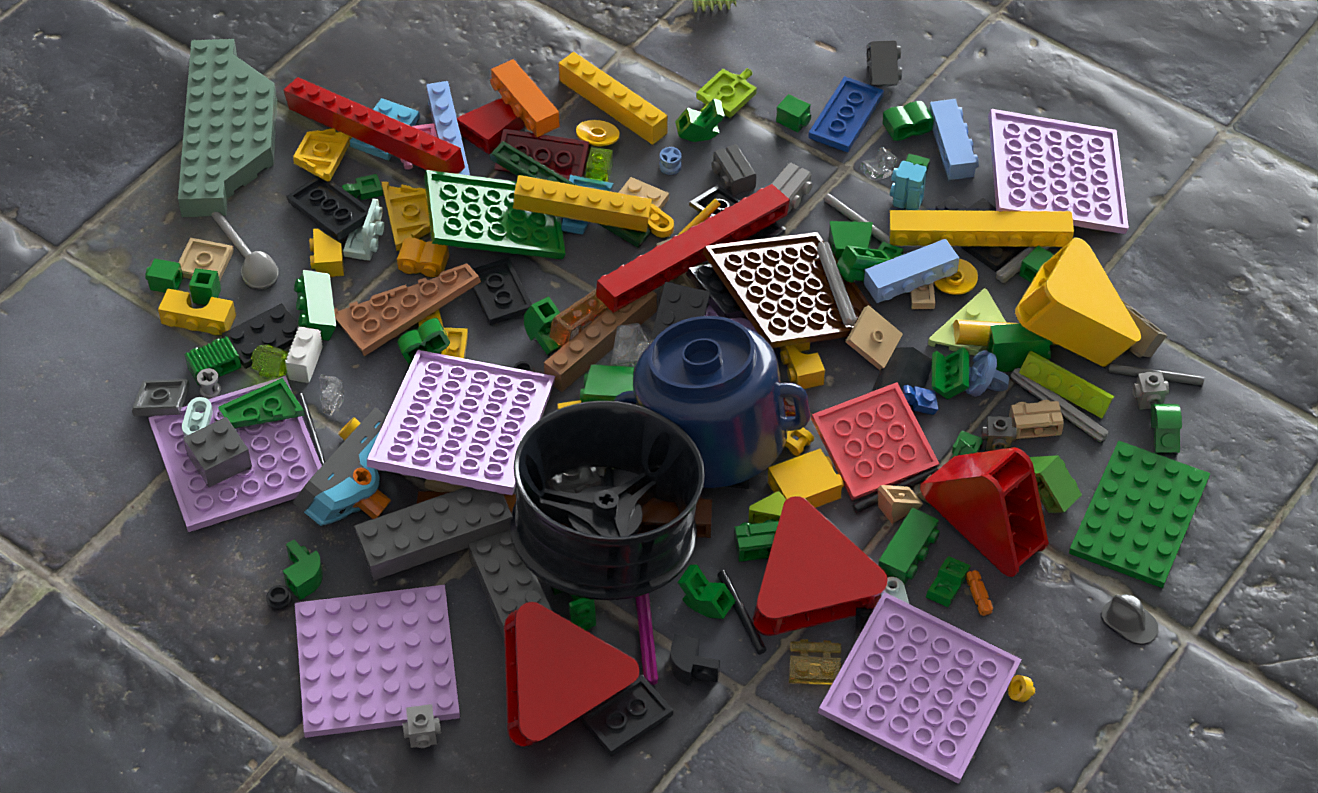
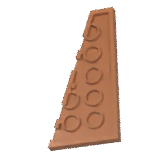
(398, 309)

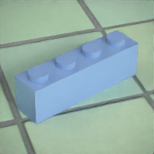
(953, 139)
(911, 271)

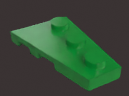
(262, 405)

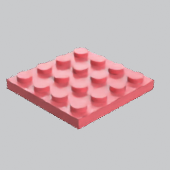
(874, 440)

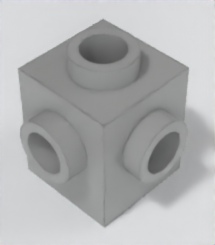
(1150, 389)
(421, 726)

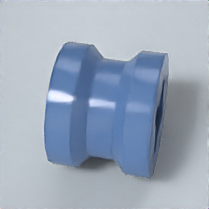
(670, 160)

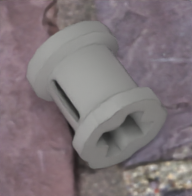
(211, 381)

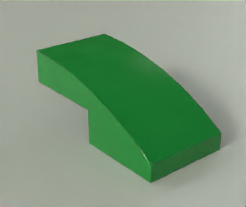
(948, 581)

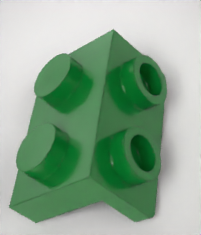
(950, 373)

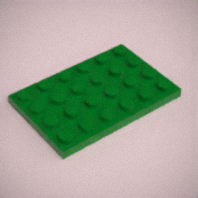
(481, 216)
(1139, 514)

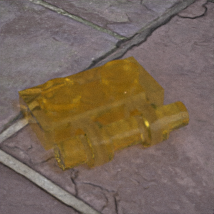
(814, 669)

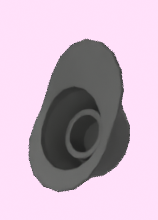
(1130, 619)

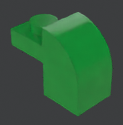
(700, 125)
(538, 324)
(1167, 423)
(306, 571)
(704, 596)

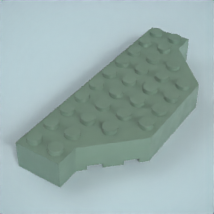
(225, 127)

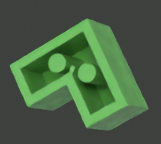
(1055, 483)

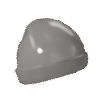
(259, 270)

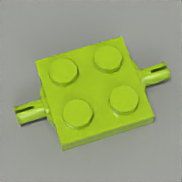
(729, 89)

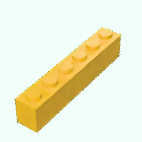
(613, 98)
(582, 203)

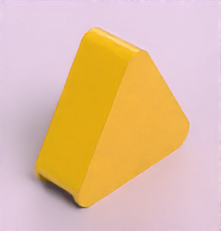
(1078, 306)

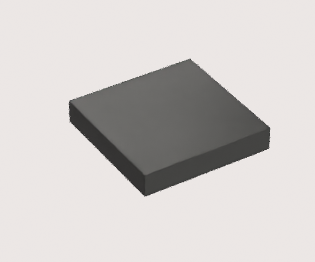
(160, 397)

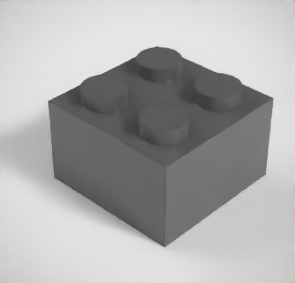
(217, 452)

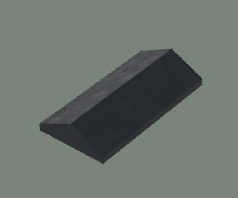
(727, 200)
(905, 367)

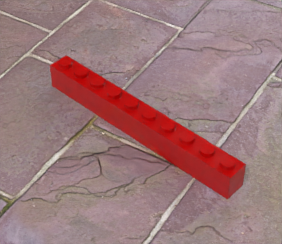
(373, 127)
(686, 250)

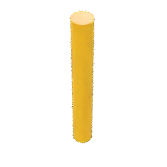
(703, 215)

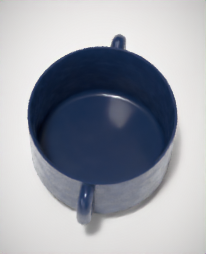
(723, 392)

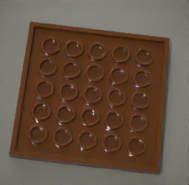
(783, 288)

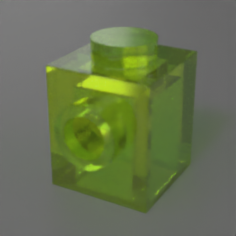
(599, 164)
(269, 361)

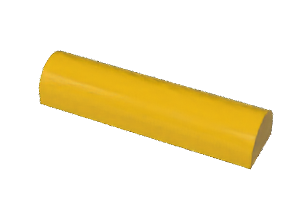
(973, 332)

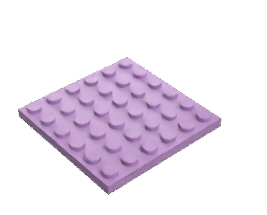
(1058, 168)
(279, 455)
(373, 659)
(920, 687)

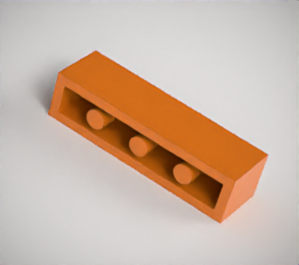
(525, 98)

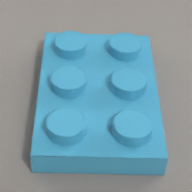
(395, 111)

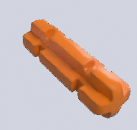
(979, 593)

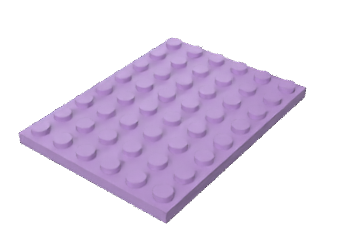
(460, 421)

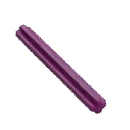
(646, 639)

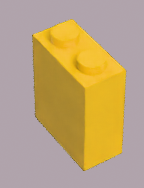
(807, 477)

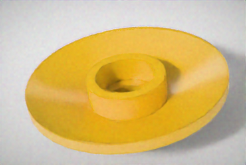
(597, 132)
(960, 282)

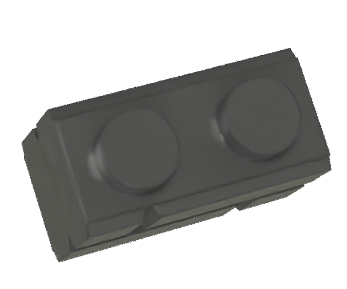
(734, 170)

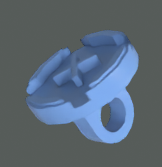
(984, 375)

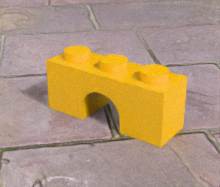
(178, 311)
(803, 368)

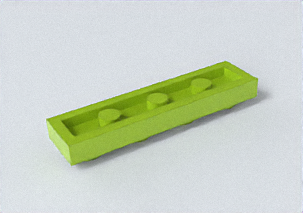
(1066, 384)

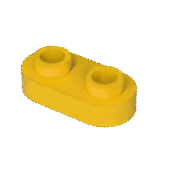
(660, 223)

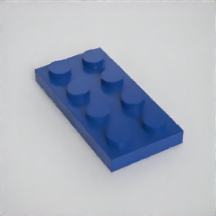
(846, 114)

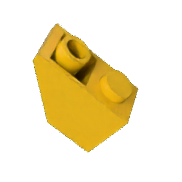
(327, 254)

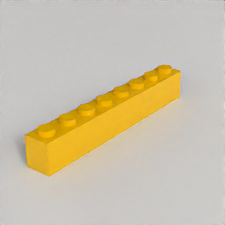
(981, 228)

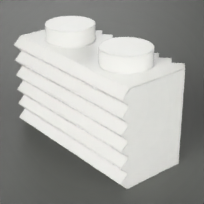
(303, 354)

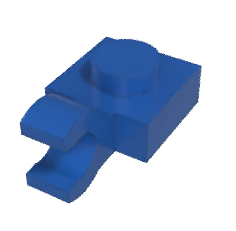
(921, 399)

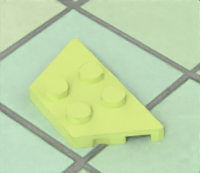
(978, 309)

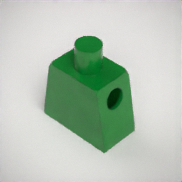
(849, 234)

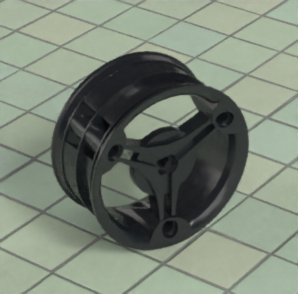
(602, 549)

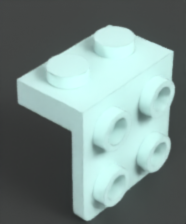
(364, 240)

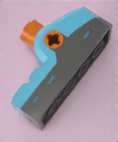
(344, 480)

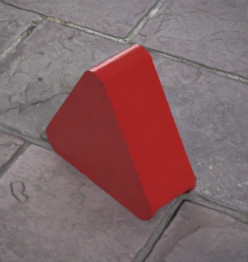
(992, 504)
(813, 574)
(556, 672)

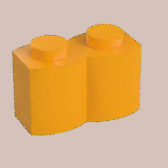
(422, 257)

